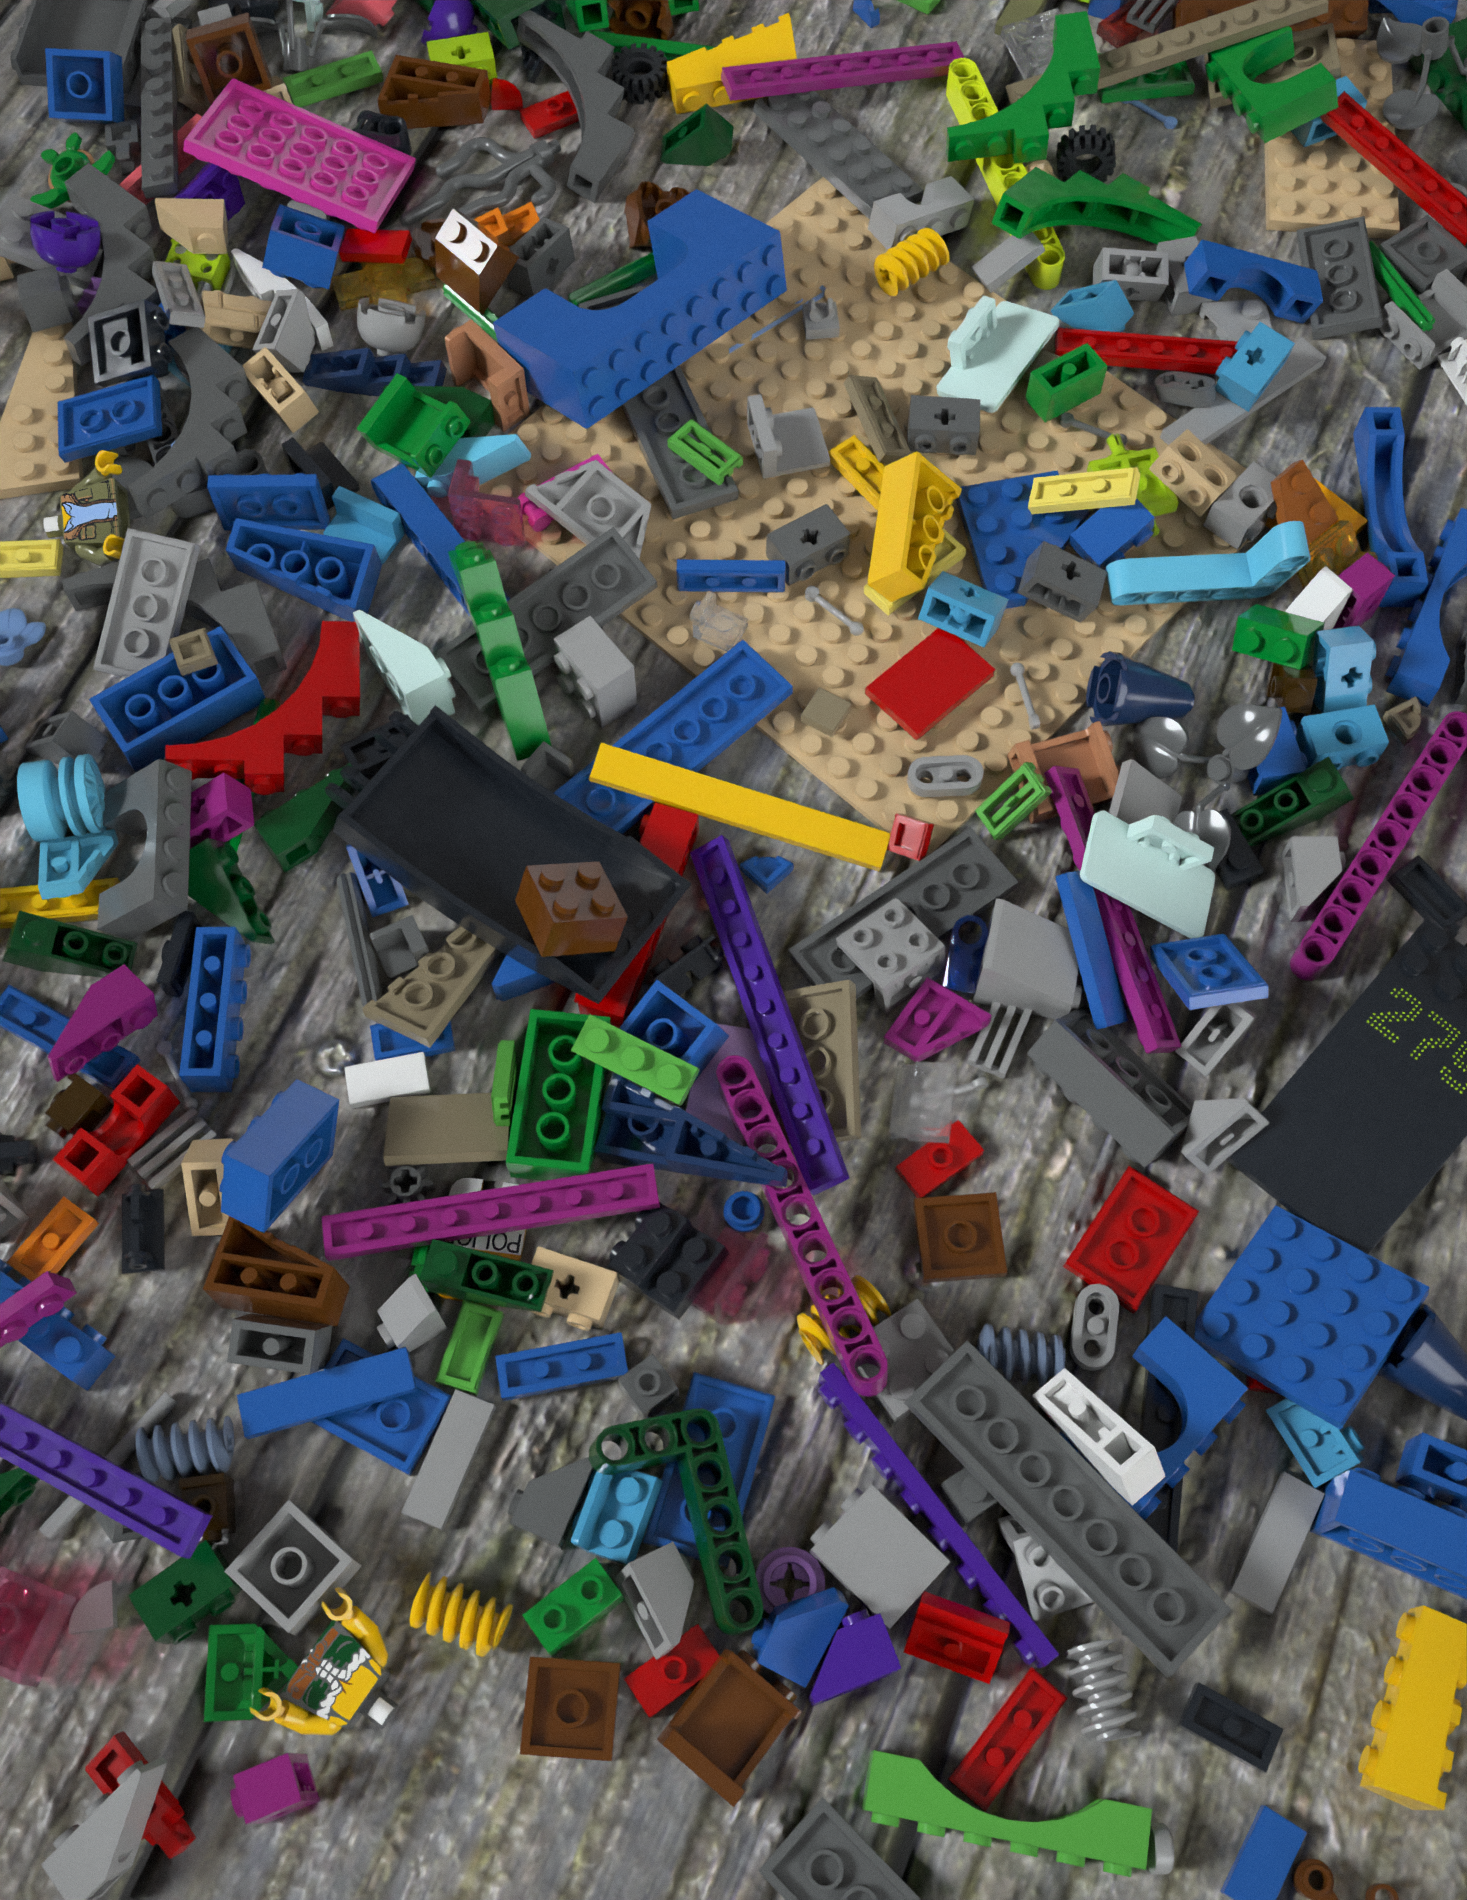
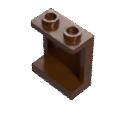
(729, 1723)

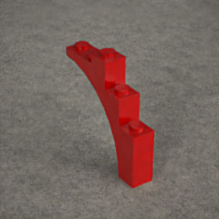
(295, 727)

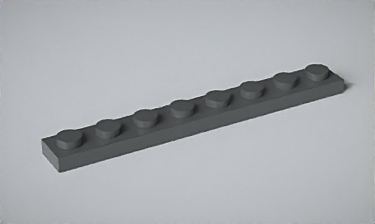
(158, 109)

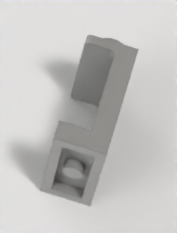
(1447, 304)
(878, 1554)

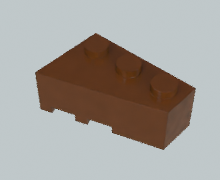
(273, 1278)

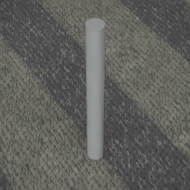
(118, 1454)

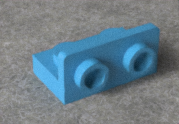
(1316, 1444)
(615, 1514)

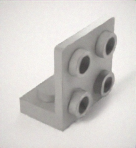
(785, 440)
(894, 953)
(1044, 1582)

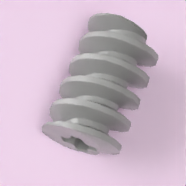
(1101, 1691)

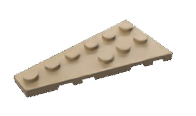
(30, 419)

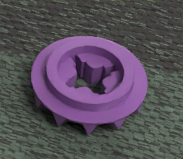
(773, 1569)

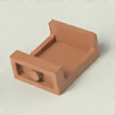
(478, 356)
(1084, 750)

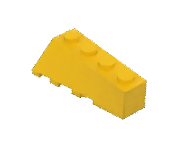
(697, 75)
(909, 525)
(1417, 1711)

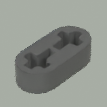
(1185, 389)

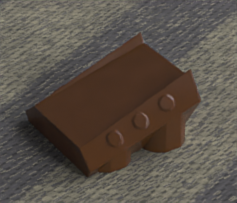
(641, 18)
(644, 205)

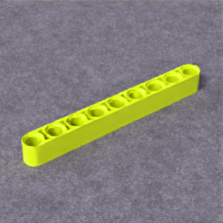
(973, 102)

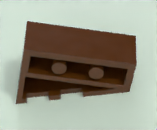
(434, 93)

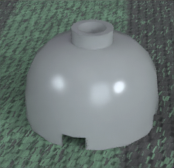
(390, 325)

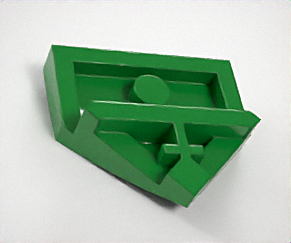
(238, 1665)

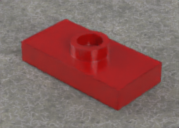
(549, 115)
(939, 1162)
(666, 1679)

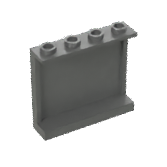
(80, 26)

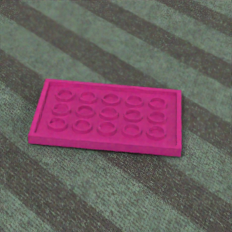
(300, 155)

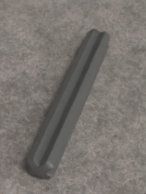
(359, 938)

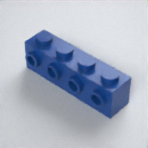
(214, 1010)
(59, 1342)
(1435, 1470)

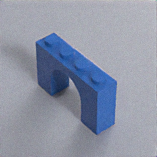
(1204, 1395)

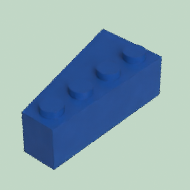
(311, 566)

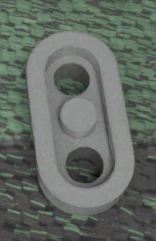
(943, 774)
(1093, 1328)

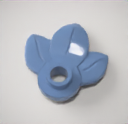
(16, 635)

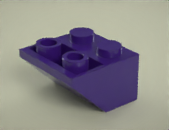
(215, 183)

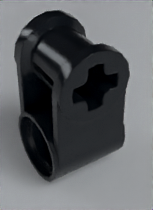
(384, 129)

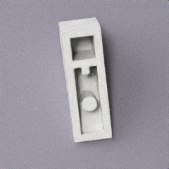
(1101, 1436)

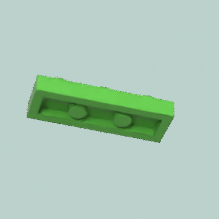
(333, 79)
(635, 1060)

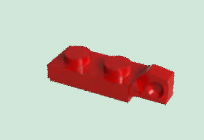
(165, 1821)

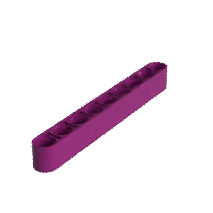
(1377, 856)
(807, 1236)

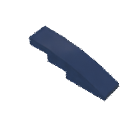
(364, 374)

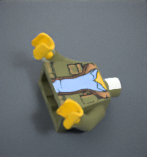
(94, 514)

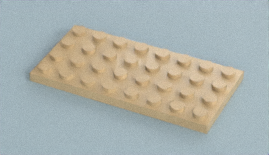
(1330, 177)

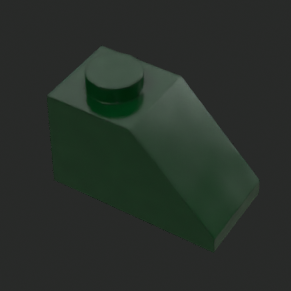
(698, 139)

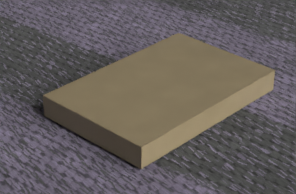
(443, 1130)

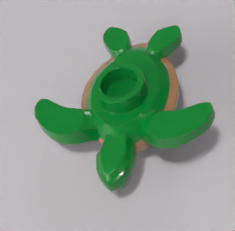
(66, 165)

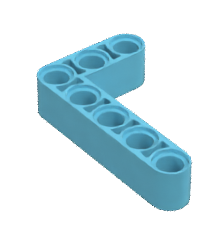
(1212, 576)

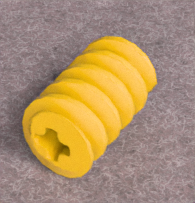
(910, 260)
(813, 1330)
(459, 1616)

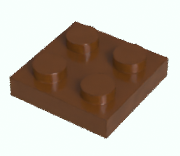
(959, 1237)
(570, 1709)

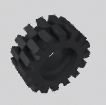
(644, 61)
(1086, 142)

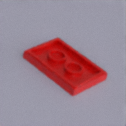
(929, 682)
(1131, 1238)

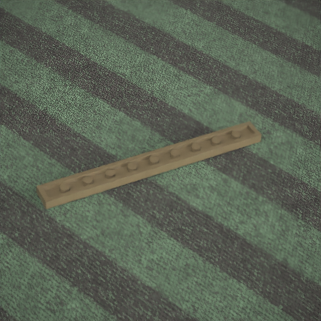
(1192, 40)

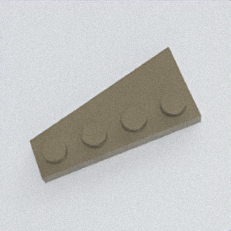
(435, 990)

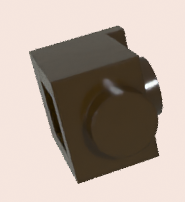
(1292, 687)
(77, 1108)
(220, 1492)

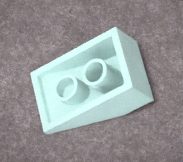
(406, 668)

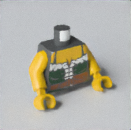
(336, 1678)

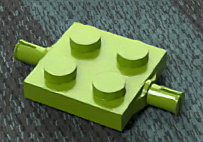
(1151, 490)

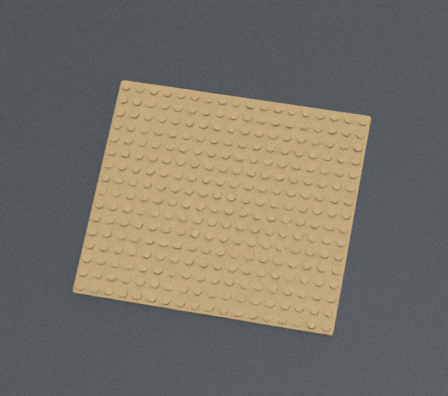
(907, 350)

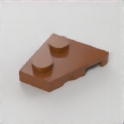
(1302, 500)

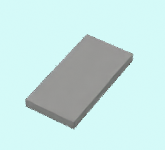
(145, 602)

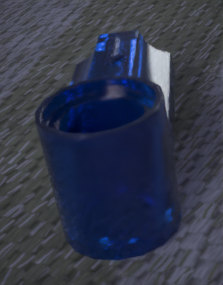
(964, 958)

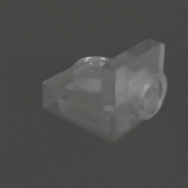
(716, 624)

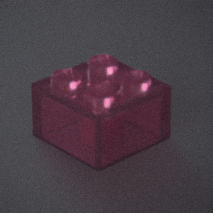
(30, 1625)

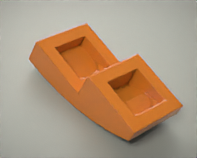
(510, 226)

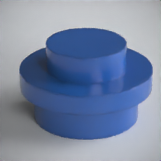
(744, 1211)

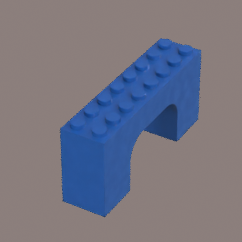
(711, 276)

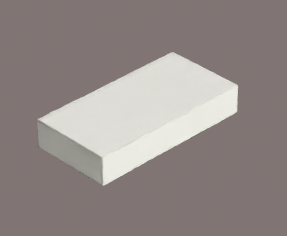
(387, 1078)

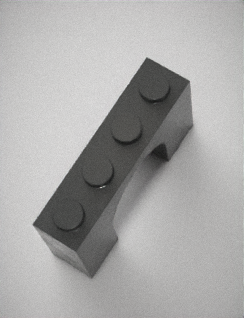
(157, 889)

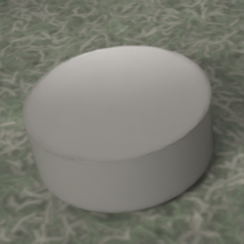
(1160, 1850)

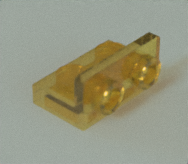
(1334, 549)

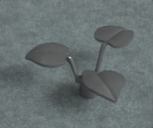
(1397, 45)
(295, 50)
(1247, 735)

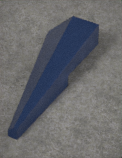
(649, 1131)

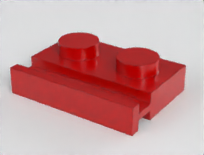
(956, 1637)

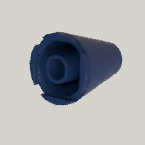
(1131, 691)
(1430, 1363)

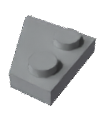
(1235, 316)

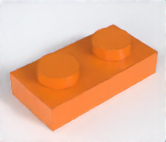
(53, 1240)

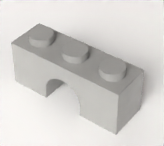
(943, 208)

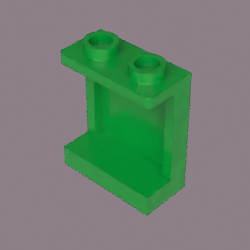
(413, 426)

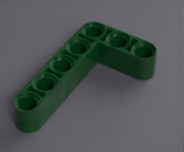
(699, 1499)

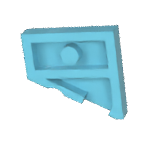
(72, 862)

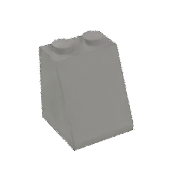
(1028, 964)

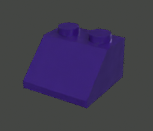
(856, 1657)

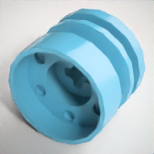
(61, 797)

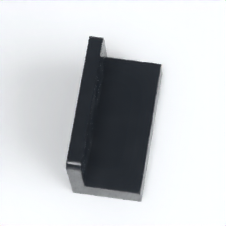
(324, 464)

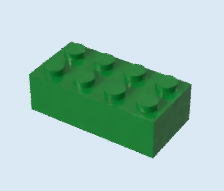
(555, 1101)

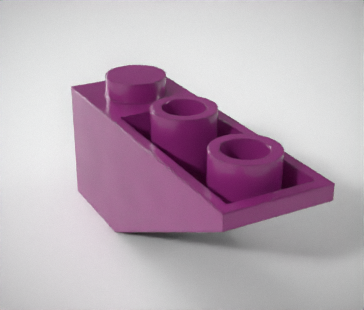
(103, 1018)

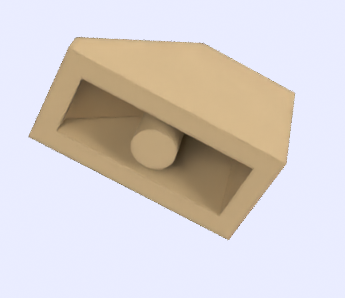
(195, 223)
(202, 1180)

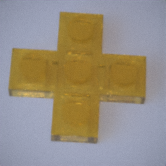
(383, 281)

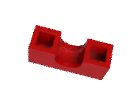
(138, 1111)

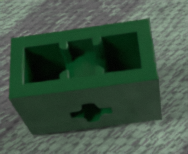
(162, 1596)

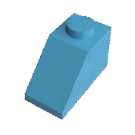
(1095, 308)

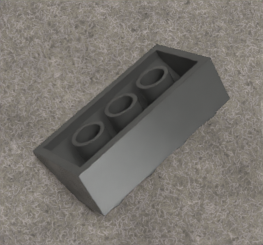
(1112, 1085)

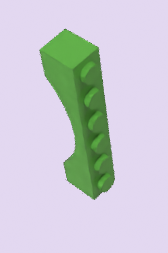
(1099, 1831)

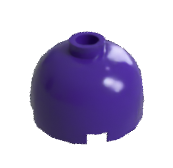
(450, 20)
(65, 241)

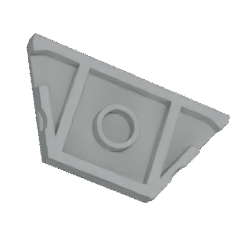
(592, 503)

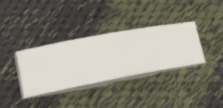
(264, 286)

